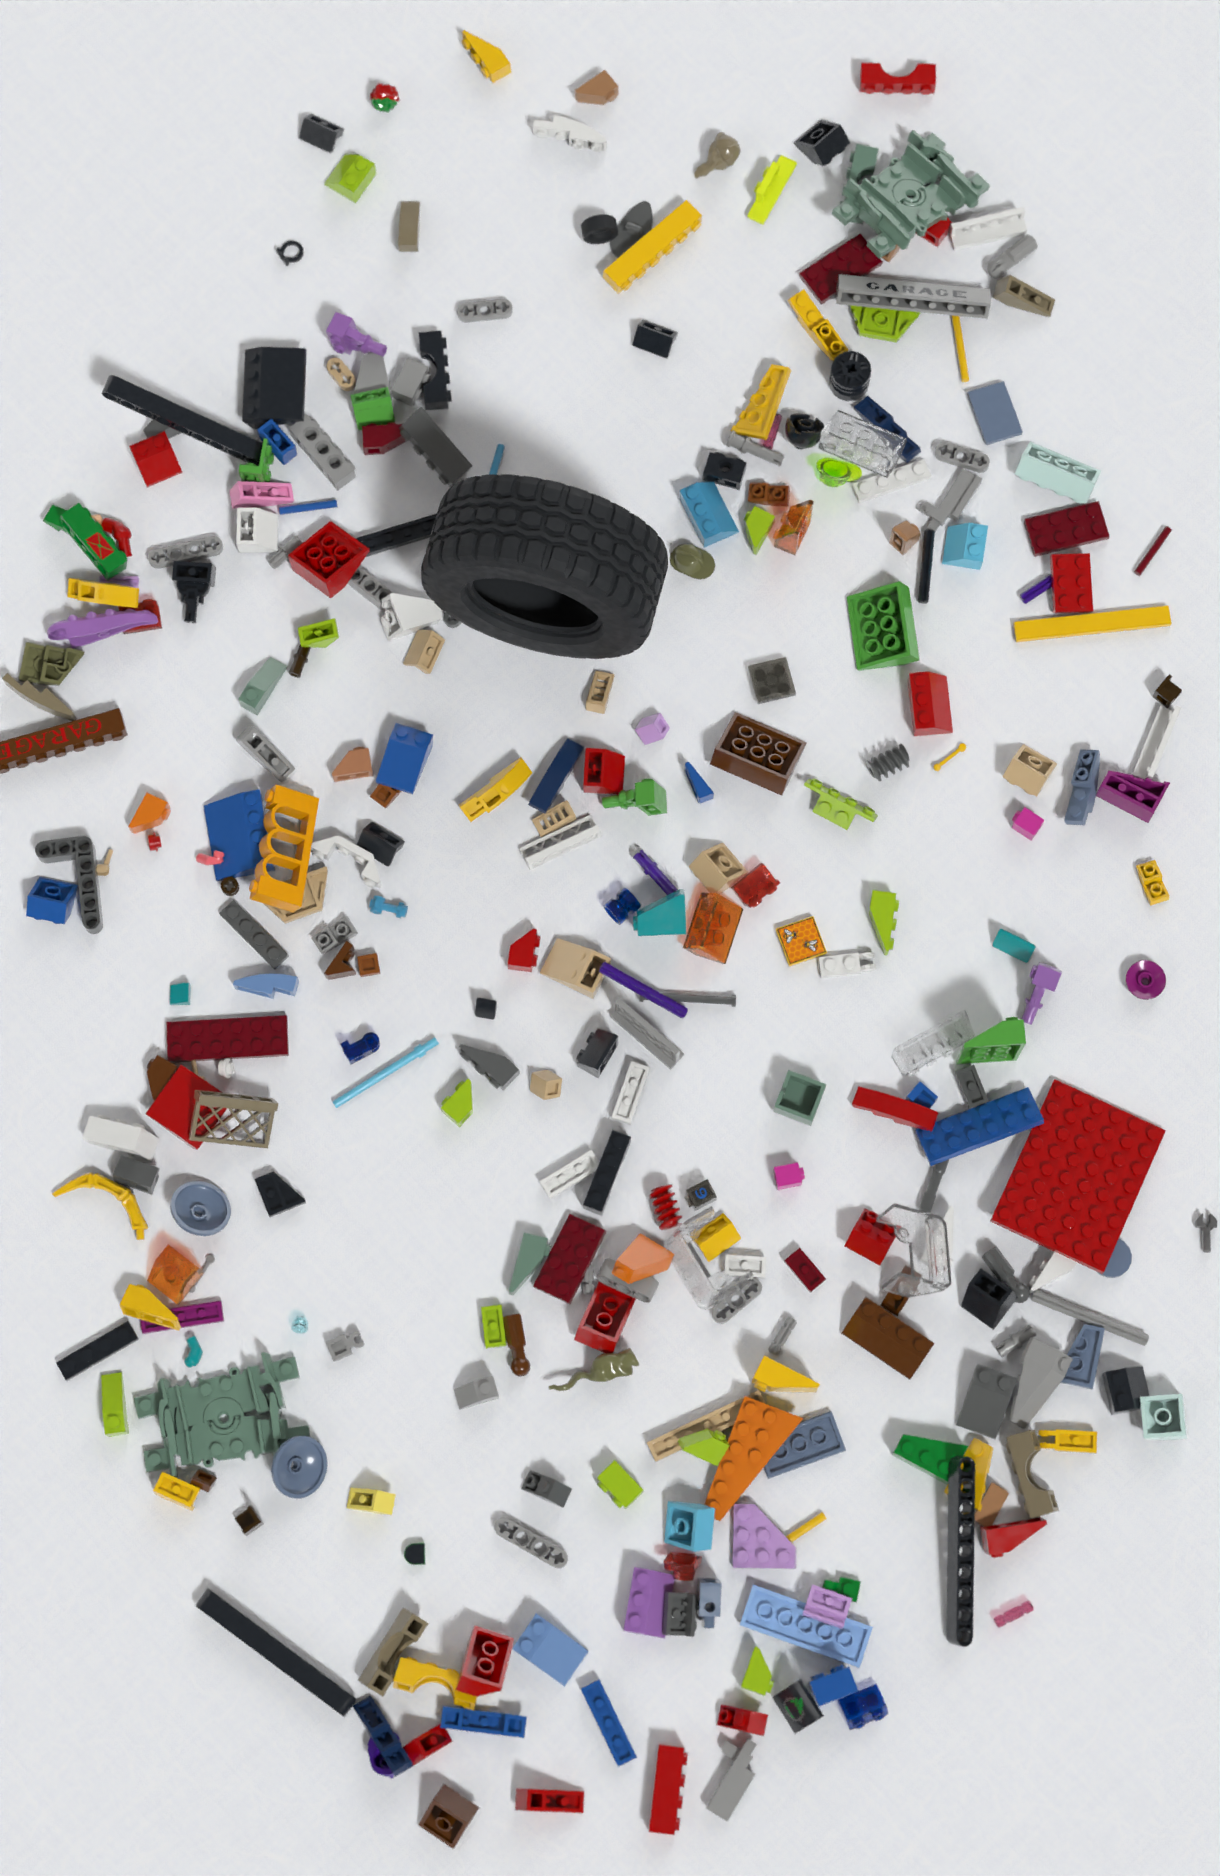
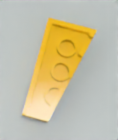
(763, 406)

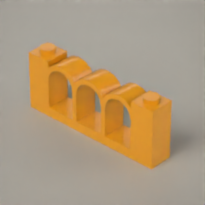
(264, 887)

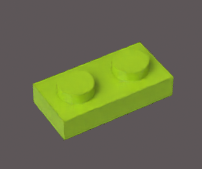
(493, 1326)

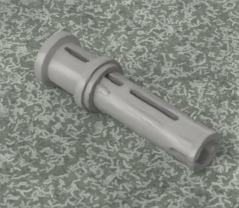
(746, 445)

